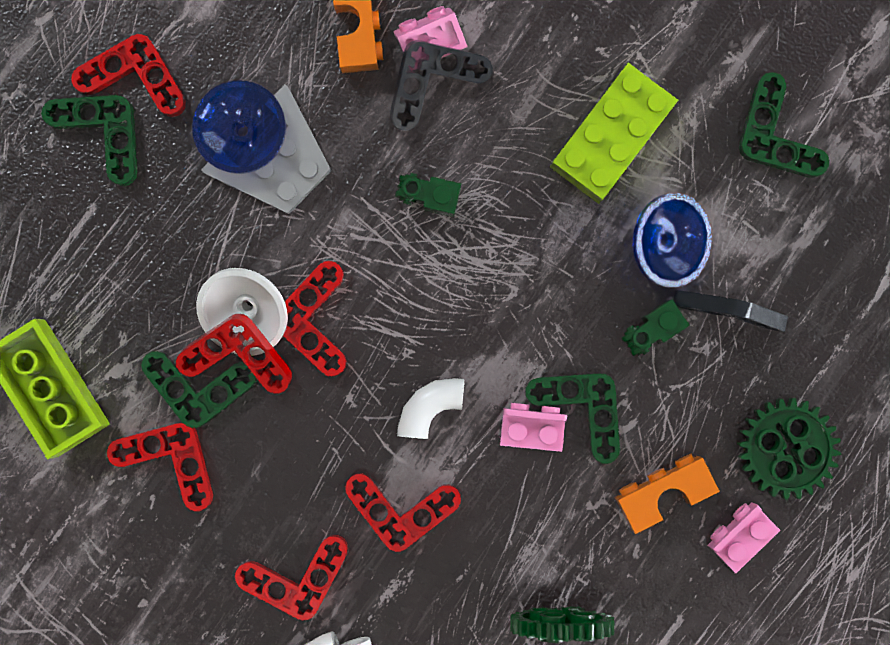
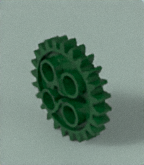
(813, 435)
(562, 624)

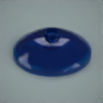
(224, 113)
(683, 243)

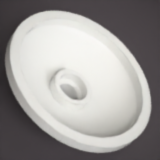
(227, 294)

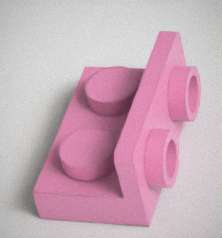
(437, 28)
(533, 428)
(743, 536)

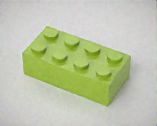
(613, 133)
(48, 389)

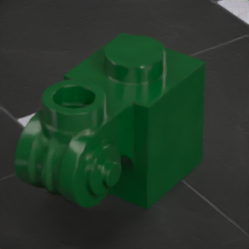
(438, 195)
(658, 326)

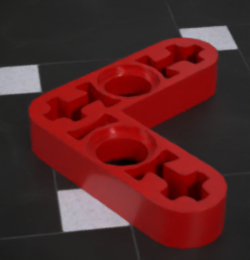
(131, 63)
(302, 324)
(234, 342)
(178, 452)
(406, 521)
(293, 590)

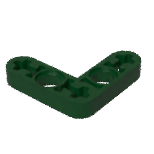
(112, 126)
(764, 134)
(584, 395)
(201, 399)

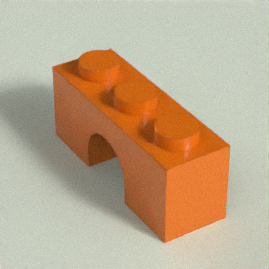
(359, 50)
(640, 501)

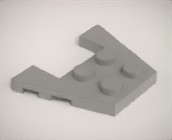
(293, 170)

